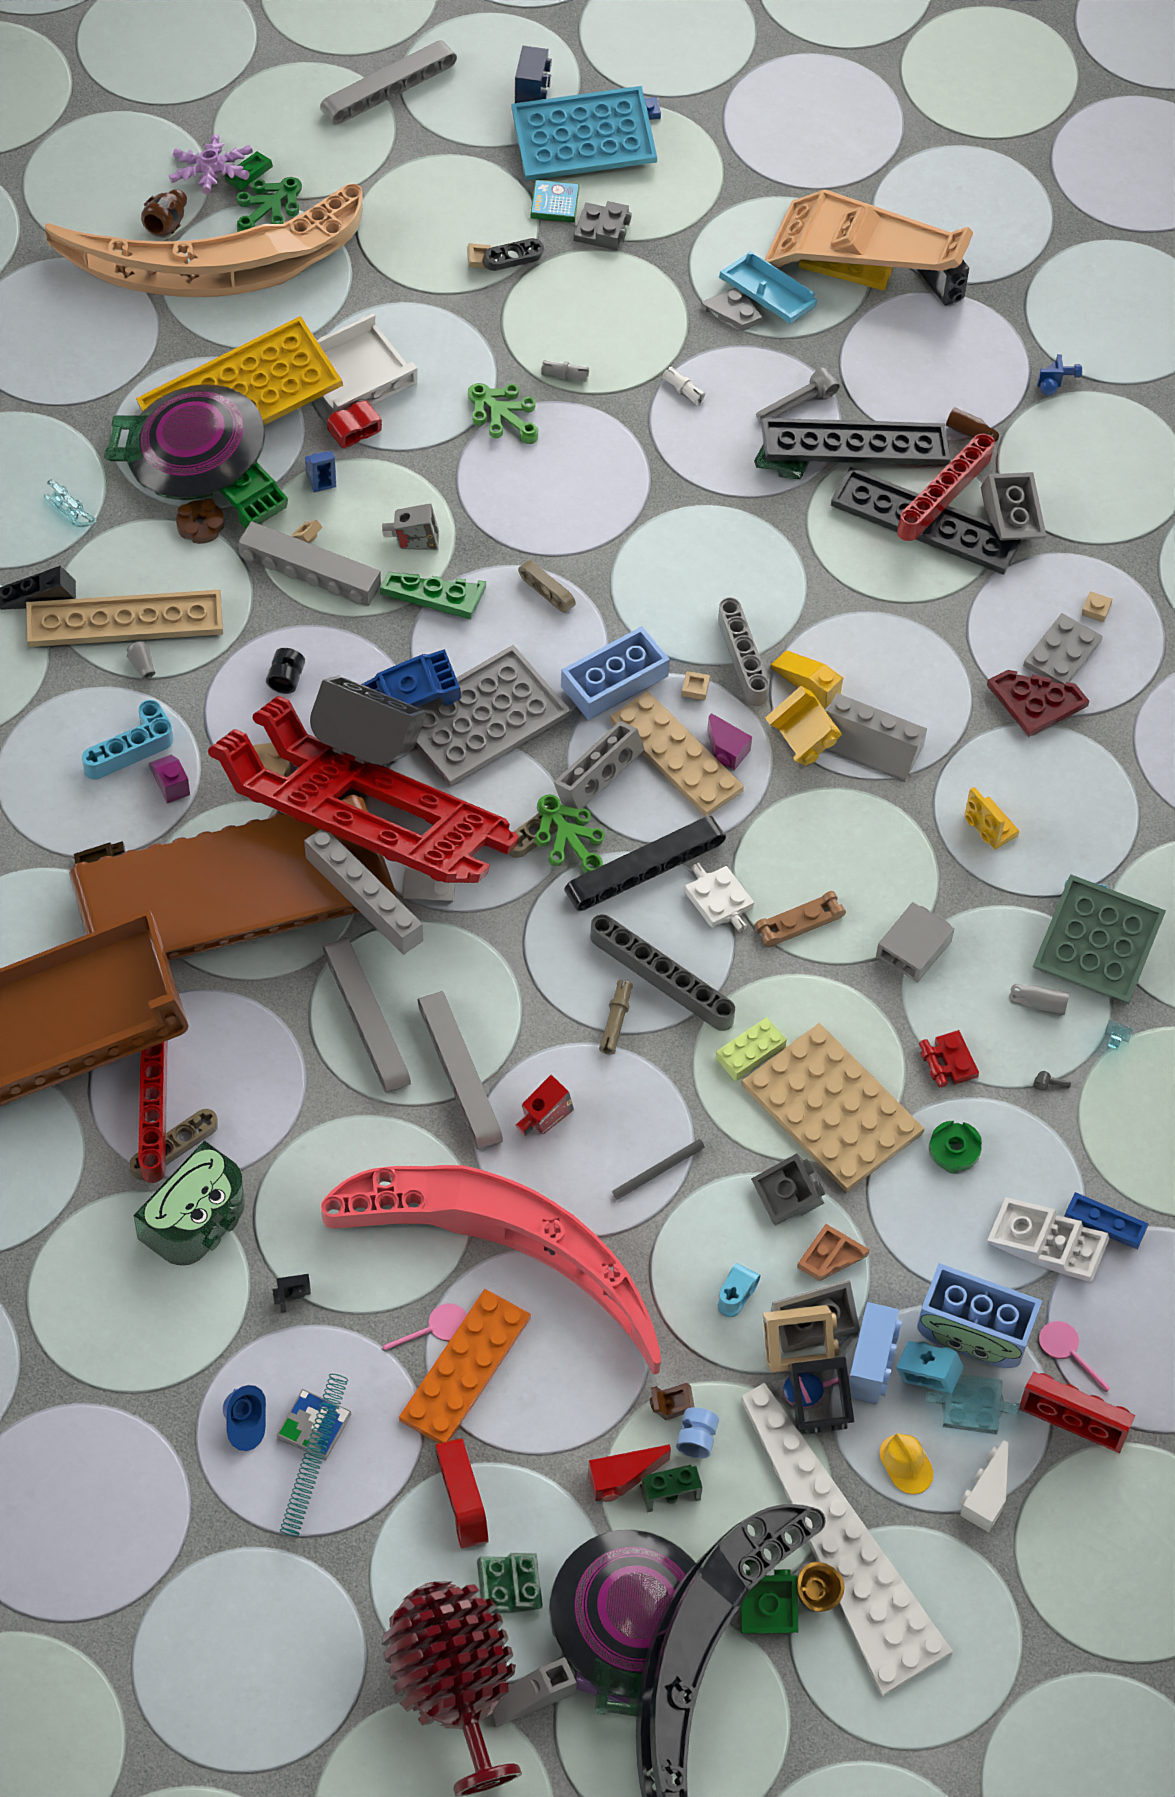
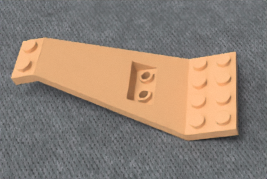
(851, 231)

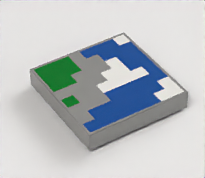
(300, 1421)

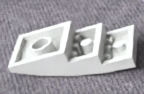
(1048, 1239)

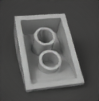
(1013, 505)

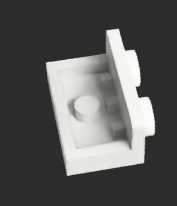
(421, 886)

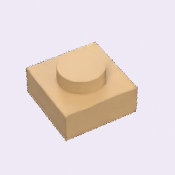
(475, 255)
(307, 531)
(1097, 606)
(695, 685)

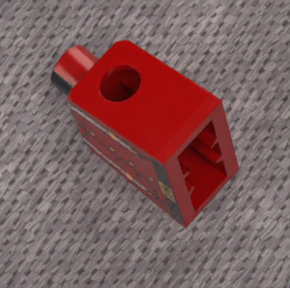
(545, 1107)

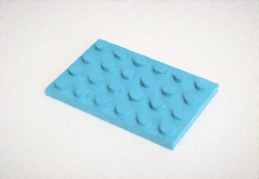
(583, 133)

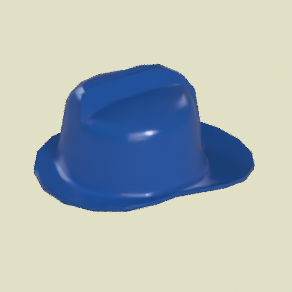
(245, 1417)

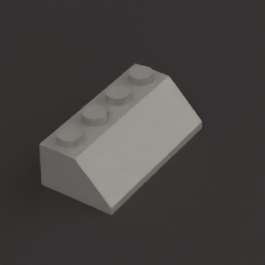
(875, 737)

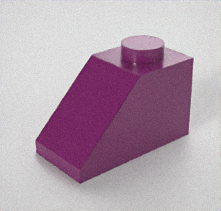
(728, 742)
(170, 778)

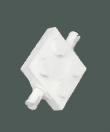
(719, 897)

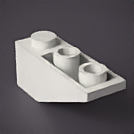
(989, 1494)

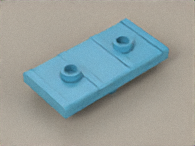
(769, 287)

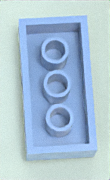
(615, 673)

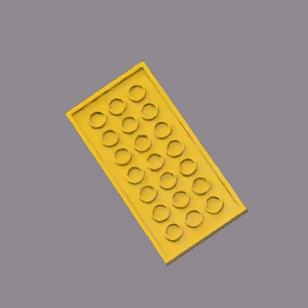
(273, 371)

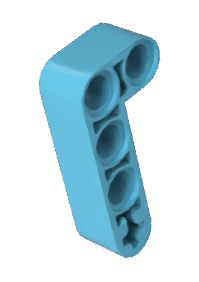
(101, 760)

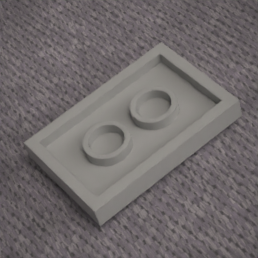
(1063, 650)

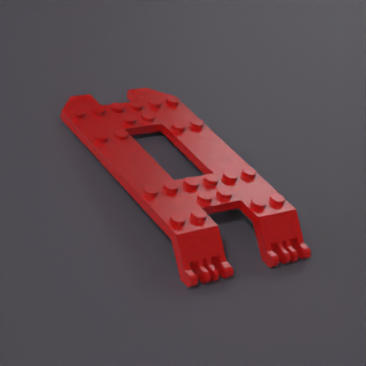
(324, 775)

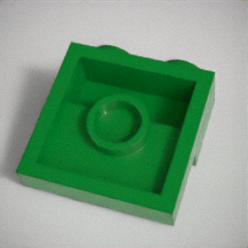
(771, 1604)

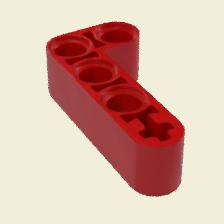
(462, 1493)

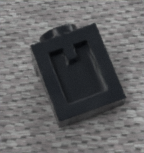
(291, 1287)

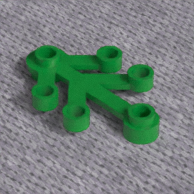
(288, 187)

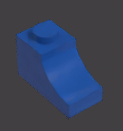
(321, 470)

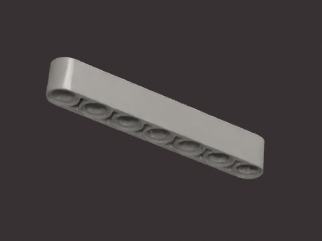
(388, 82)
(366, 1015)
(460, 1070)

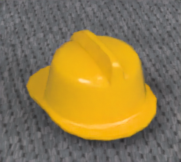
(906, 1463)

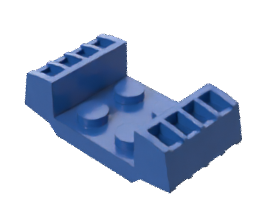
(419, 680)

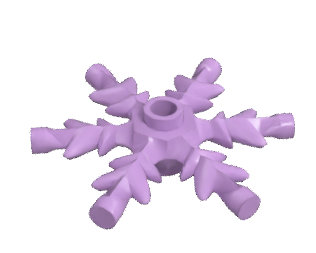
(210, 164)

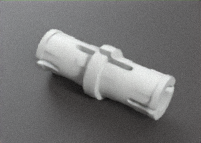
(684, 385)

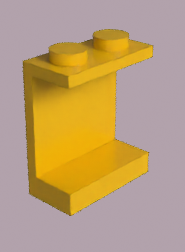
(804, 725)

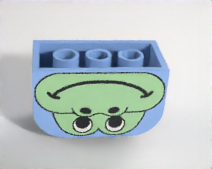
(978, 1317)

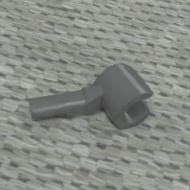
(1044, 1078)

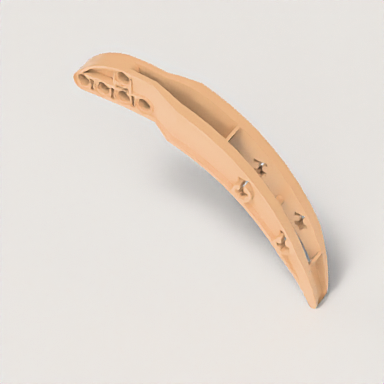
(222, 264)

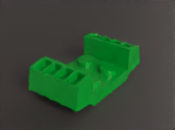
(255, 496)

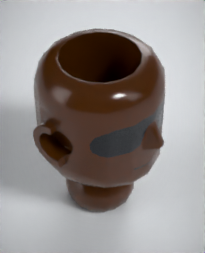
(164, 212)

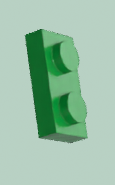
(256, 165)

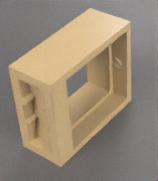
(773, 1319)

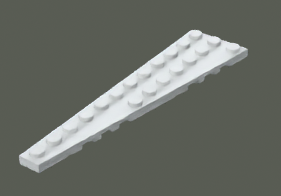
(876, 1601)

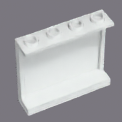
(366, 365)

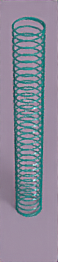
(301, 1489)

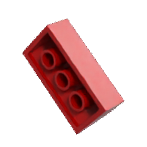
(1076, 1411)

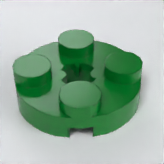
(957, 1133)

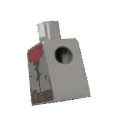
(414, 528)

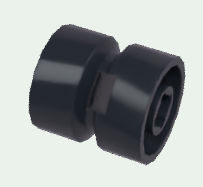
(285, 670)

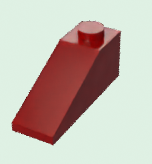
(619, 1473)

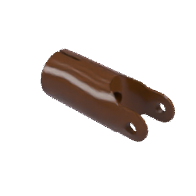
(969, 424)

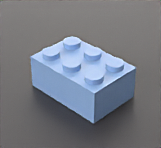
(874, 1353)

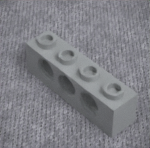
(599, 765)

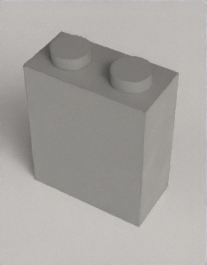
(915, 942)

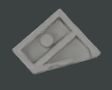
(733, 308)

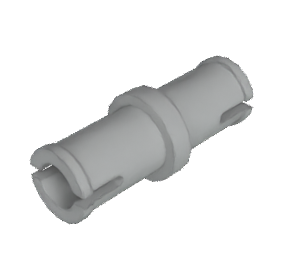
(565, 370)

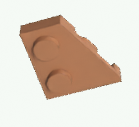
(830, 1254)

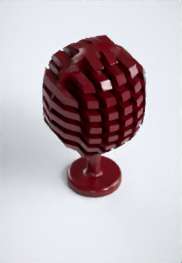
(452, 1668)

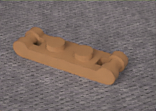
(800, 919)

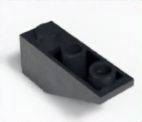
(44, 586)

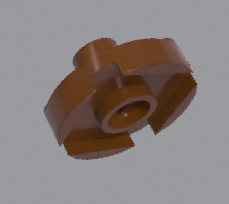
(196, 510)

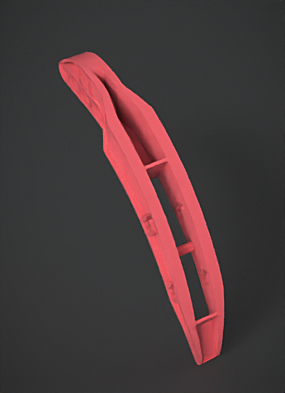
(502, 1212)

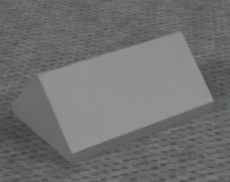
(839, 1301)

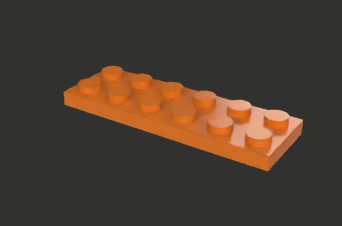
(464, 1367)

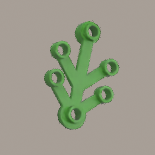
(482, 394)
(568, 832)

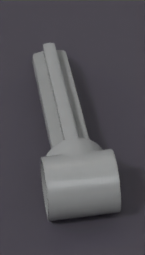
(821, 385)

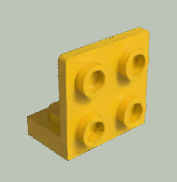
(989, 820)

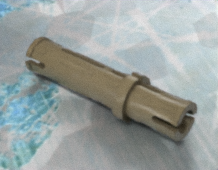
(618, 1007)

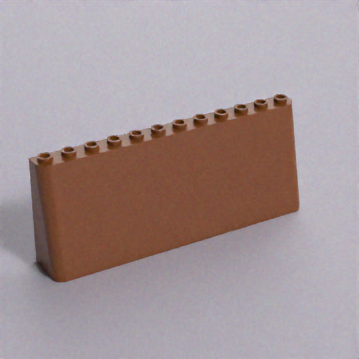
(220, 885)
(85, 1006)

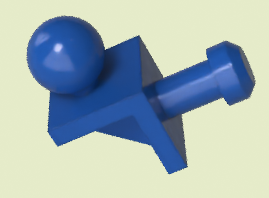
(1051, 377)

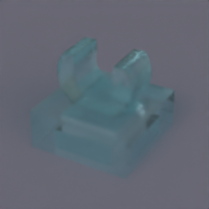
(1117, 1032)

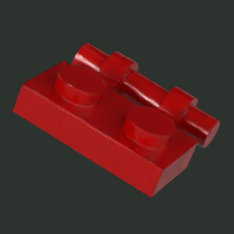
(955, 1055)

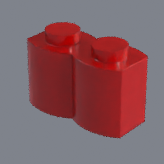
(354, 424)

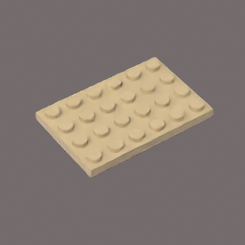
(832, 1107)

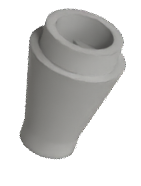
(140, 657)

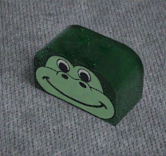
(193, 1207)

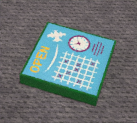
(555, 201)

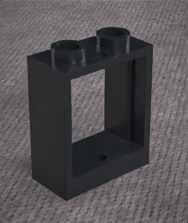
(949, 283)
(844, 1388)

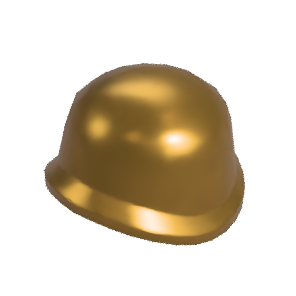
(820, 1586)

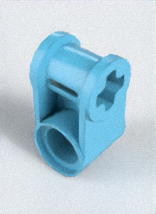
(737, 1289)

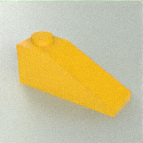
(810, 675)

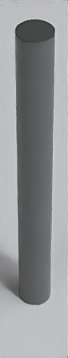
(658, 1169)

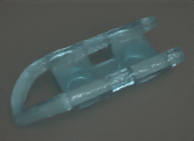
(74, 507)

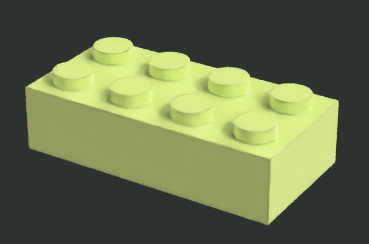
(751, 1049)

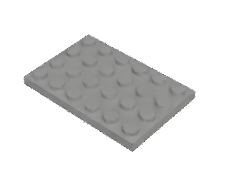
(498, 710)

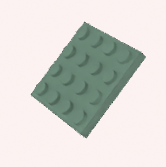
(1099, 939)

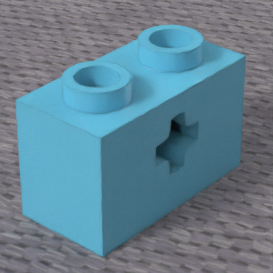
(930, 1366)

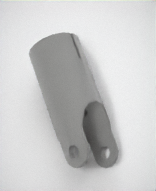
(1040, 998)

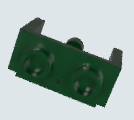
(670, 1484)

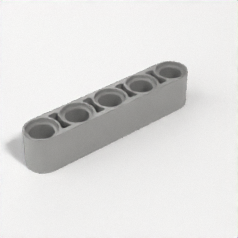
(739, 639)

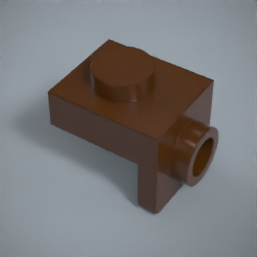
(671, 1401)

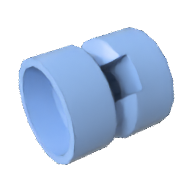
(696, 1437)

